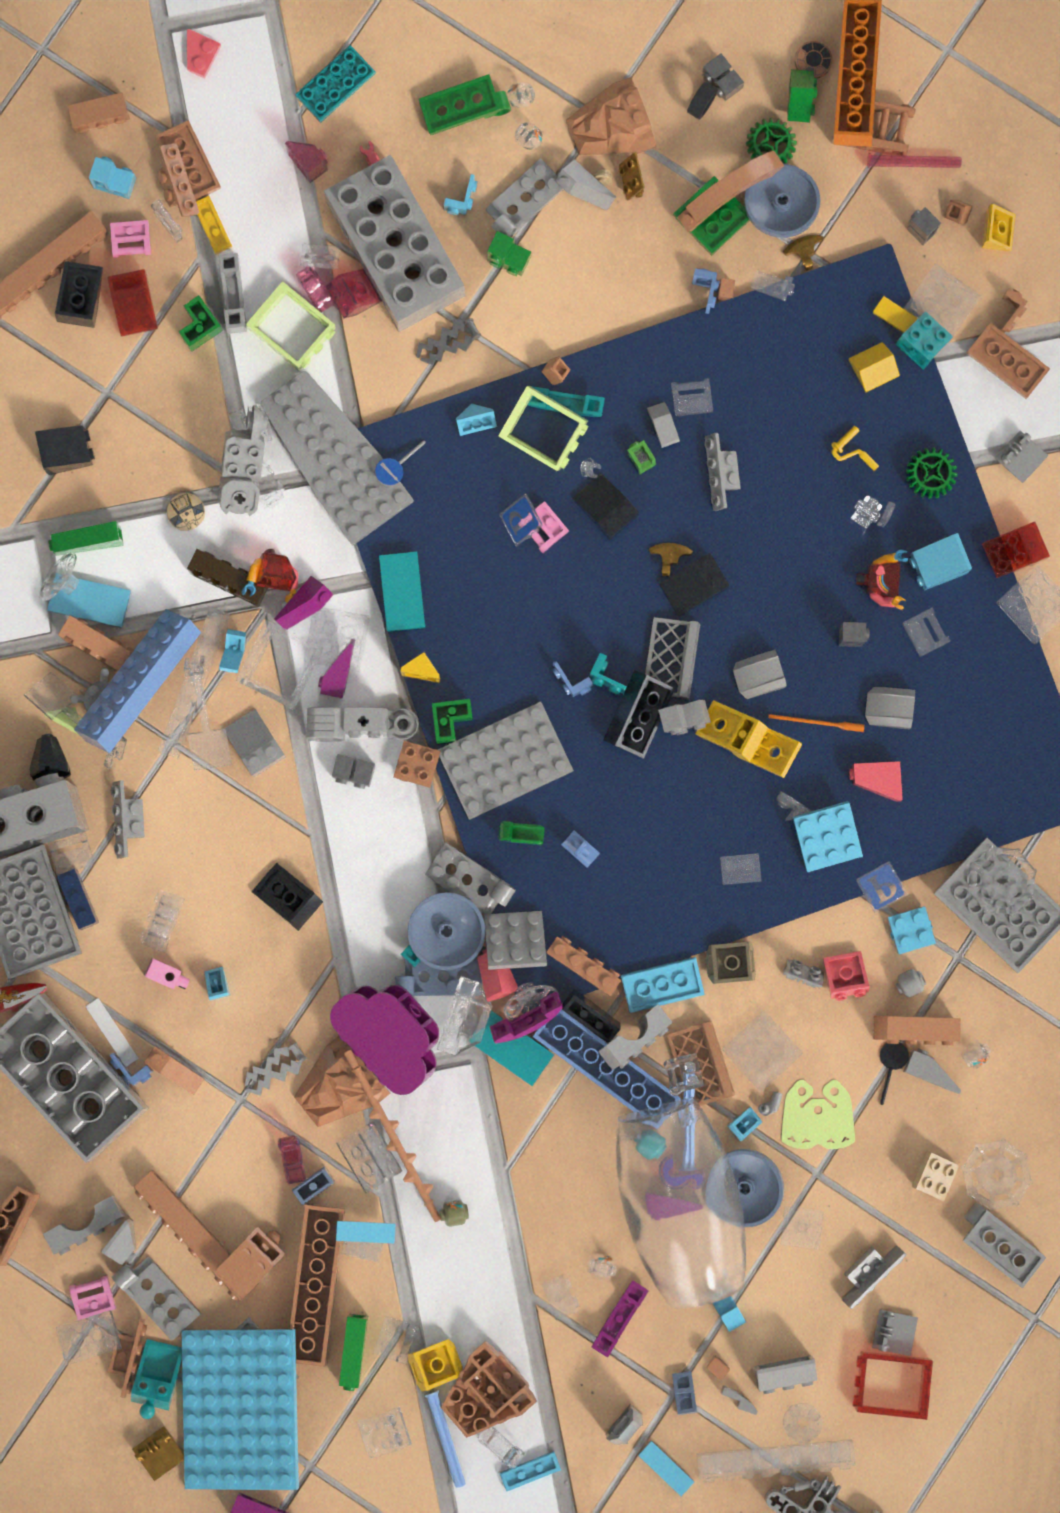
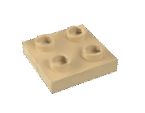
(935, 1176)

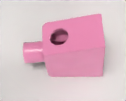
(157, 970)

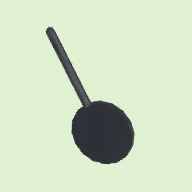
(894, 1058)

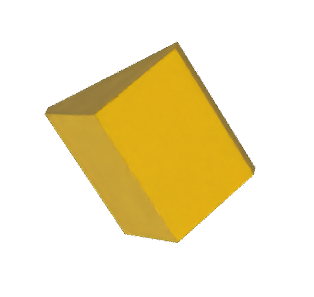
(998, 229)
(874, 366)
(421, 669)

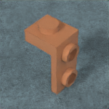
(1015, 299)

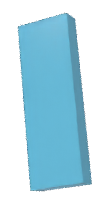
(365, 1232)
(666, 1468)
(530, 1471)

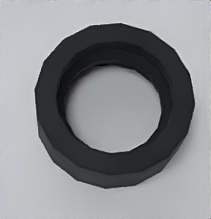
(702, 100)

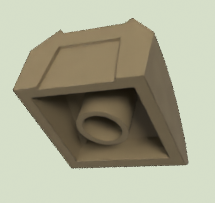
(730, 962)

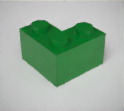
(801, 95)
(508, 255)
(203, 326)
(446, 714)

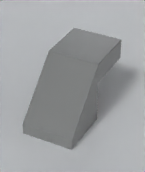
(663, 424)

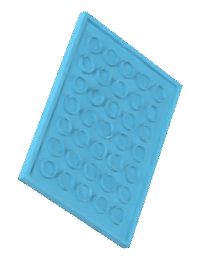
(240, 1409)

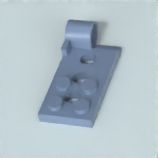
(434, 986)

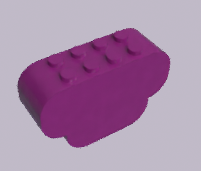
(389, 1035)

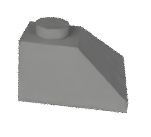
(122, 1244)

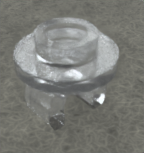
(587, 468)

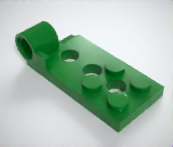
(491, 105)

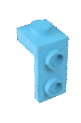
(454, 207)
(233, 651)

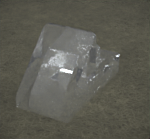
(787, 802)

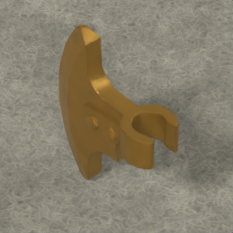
(804, 248)
(670, 554)

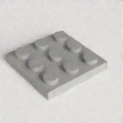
(515, 940)

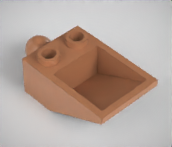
(250, 1262)

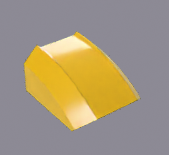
(435, 1365)

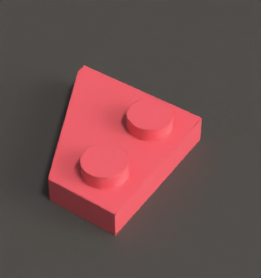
(200, 53)

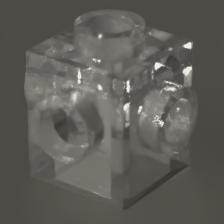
(867, 511)

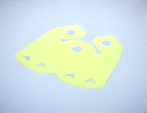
(818, 1128)

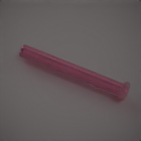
(913, 161)

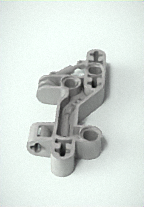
(825, 1486)

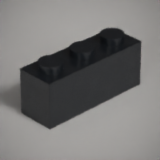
(591, 1016)

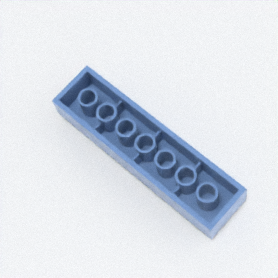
(137, 680)
(580, 1049)

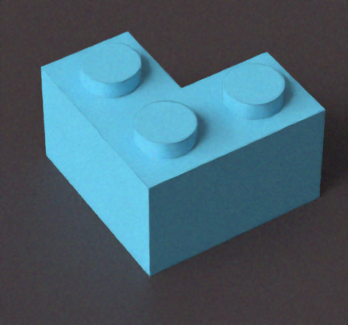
(109, 179)

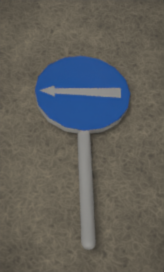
(390, 471)

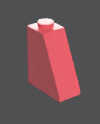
(879, 778)
(496, 982)

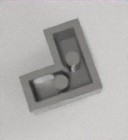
(679, 718)

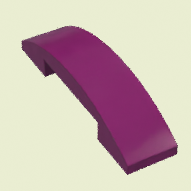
(528, 1022)
(619, 1318)

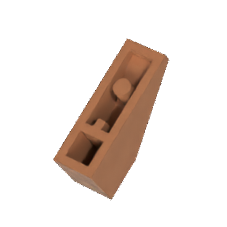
(174, 1070)

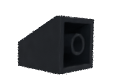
(64, 449)

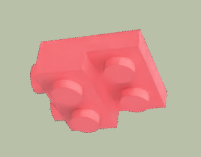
(846, 975)

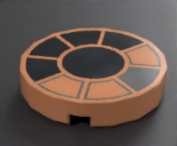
(814, 57)

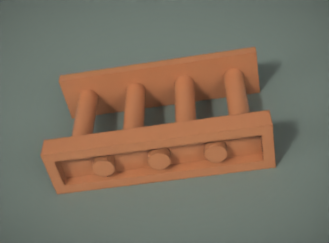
(879, 143)

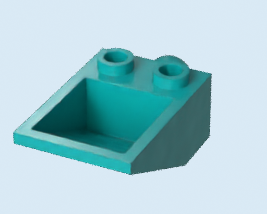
(156, 1374)

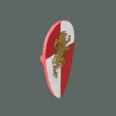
(19, 994)

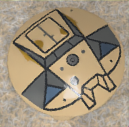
(185, 512)

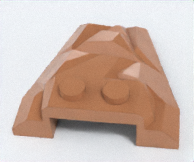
(612, 122)
(328, 1088)
(487, 1392)

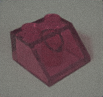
(308, 159)
(353, 293)

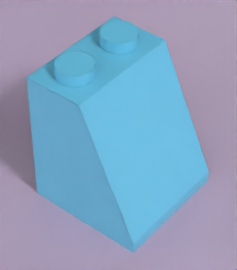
(940, 562)

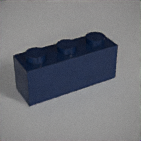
(78, 899)

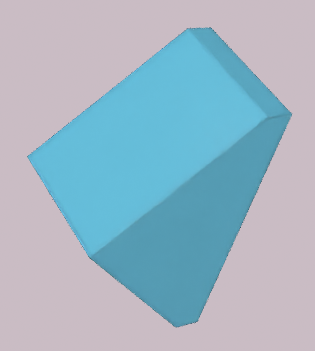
(216, 983)
(744, 1124)

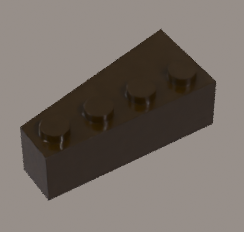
(224, 576)

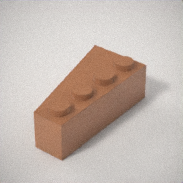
(94, 643)
(917, 1029)
(13, 1219)

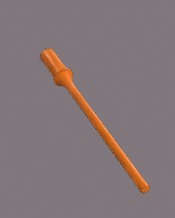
(843, 725)

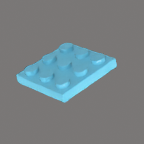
(827, 836)

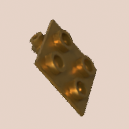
(631, 177)
(158, 1453)

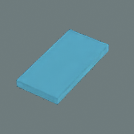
(93, 603)
(662, 984)

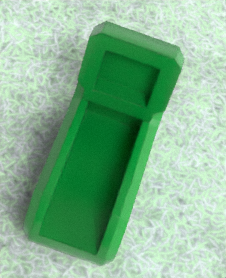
(521, 833)

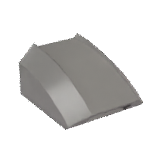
(759, 675)
(890, 707)
(625, 1426)

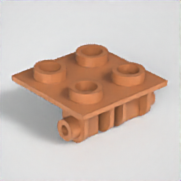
(416, 764)

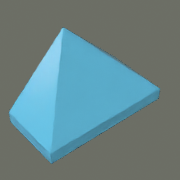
(475, 419)

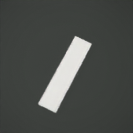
(112, 1032)

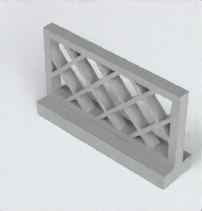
(688, 654)

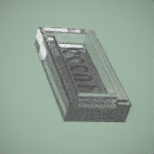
(886, 514)

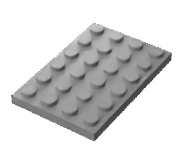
(505, 760)
(33, 915)
(1010, 937)

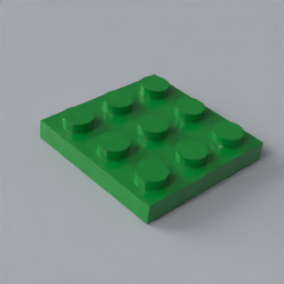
(718, 226)

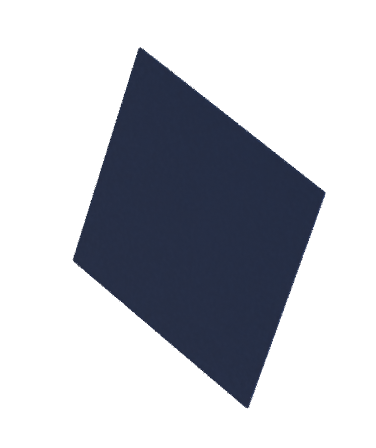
(502, 614)

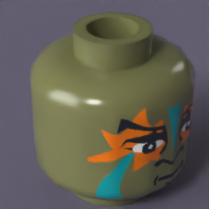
(454, 1213)

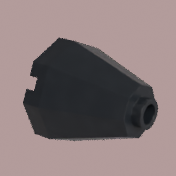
(48, 758)

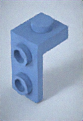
(707, 278)
(581, 688)
(142, 1075)

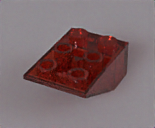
(132, 302)
(1016, 550)

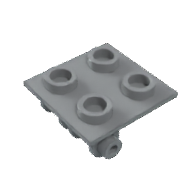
(1021, 456)
(811, 975)
(895, 1332)

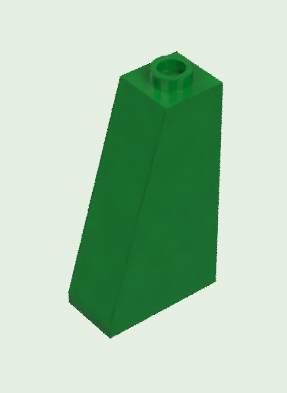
(87, 539)
(353, 1351)

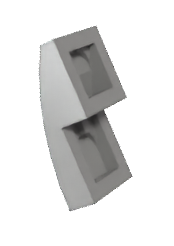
(743, 1403)

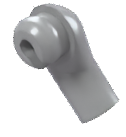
(771, 1106)

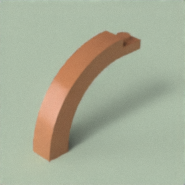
(728, 187)

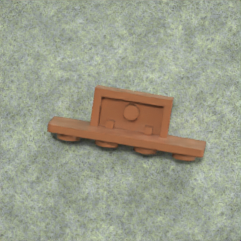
(176, 182)
(123, 1359)

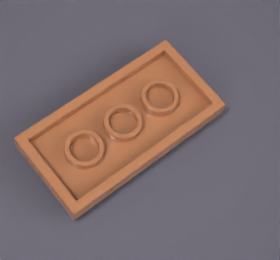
(198, 169)
(1008, 361)

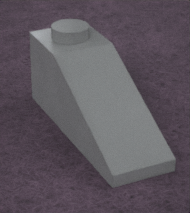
(583, 185)
(927, 1069)

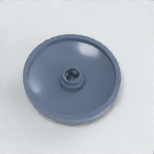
(783, 203)
(446, 931)
(758, 1185)

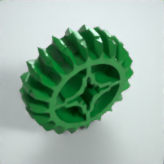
(767, 128)
(941, 460)

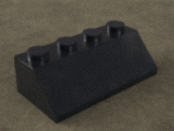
(638, 714)

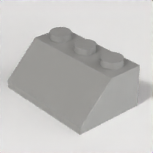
(786, 1374)

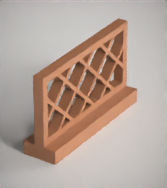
(715, 1056)

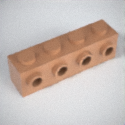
(583, 966)

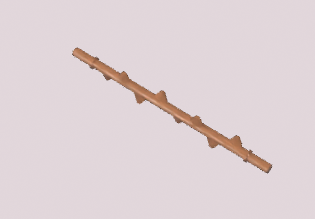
(390, 1127)

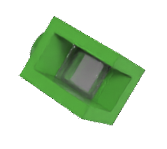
(641, 456)

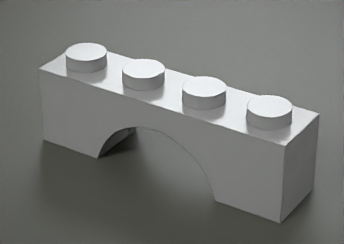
(233, 293)
(650, 1025)
(62, 1237)

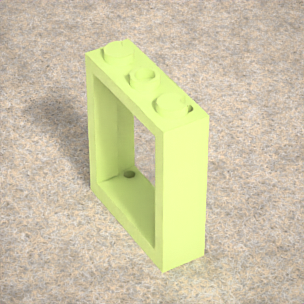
(268, 306)
(516, 414)

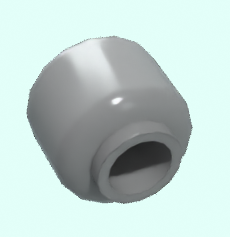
(911, 983)

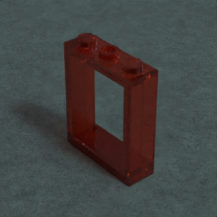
(925, 1384)

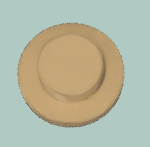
(604, 177)

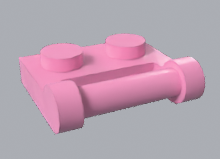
(130, 232)
(551, 526)
(93, 1304)

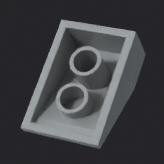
(254, 743)

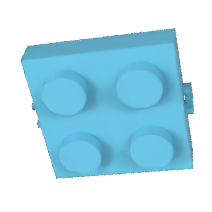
(911, 930)

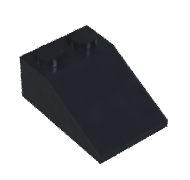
(79, 294)
(606, 506)
(694, 584)
(287, 896)

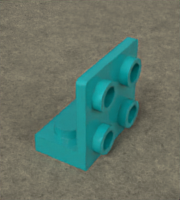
(923, 340)
(599, 680)

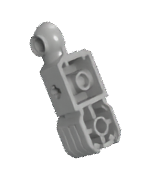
(243, 465)
(332, 723)

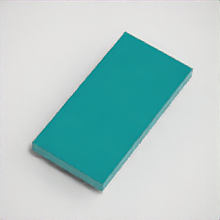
(335, 83)
(402, 591)
(520, 1056)

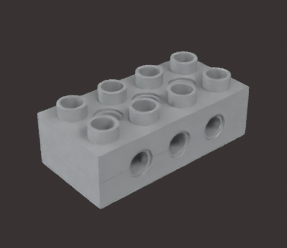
(385, 265)
(20, 808)
(92, 1078)

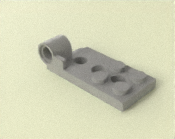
(510, 224)
(498, 889)
(987, 1222)
(131, 1282)

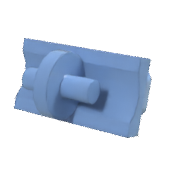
(580, 849)

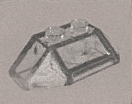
(466, 1018)

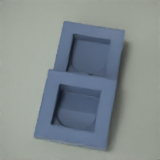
(684, 1393)

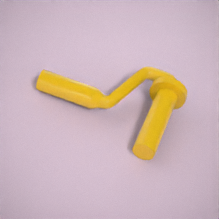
(837, 448)

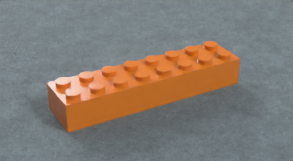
(857, 72)

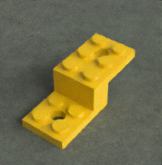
(749, 739)

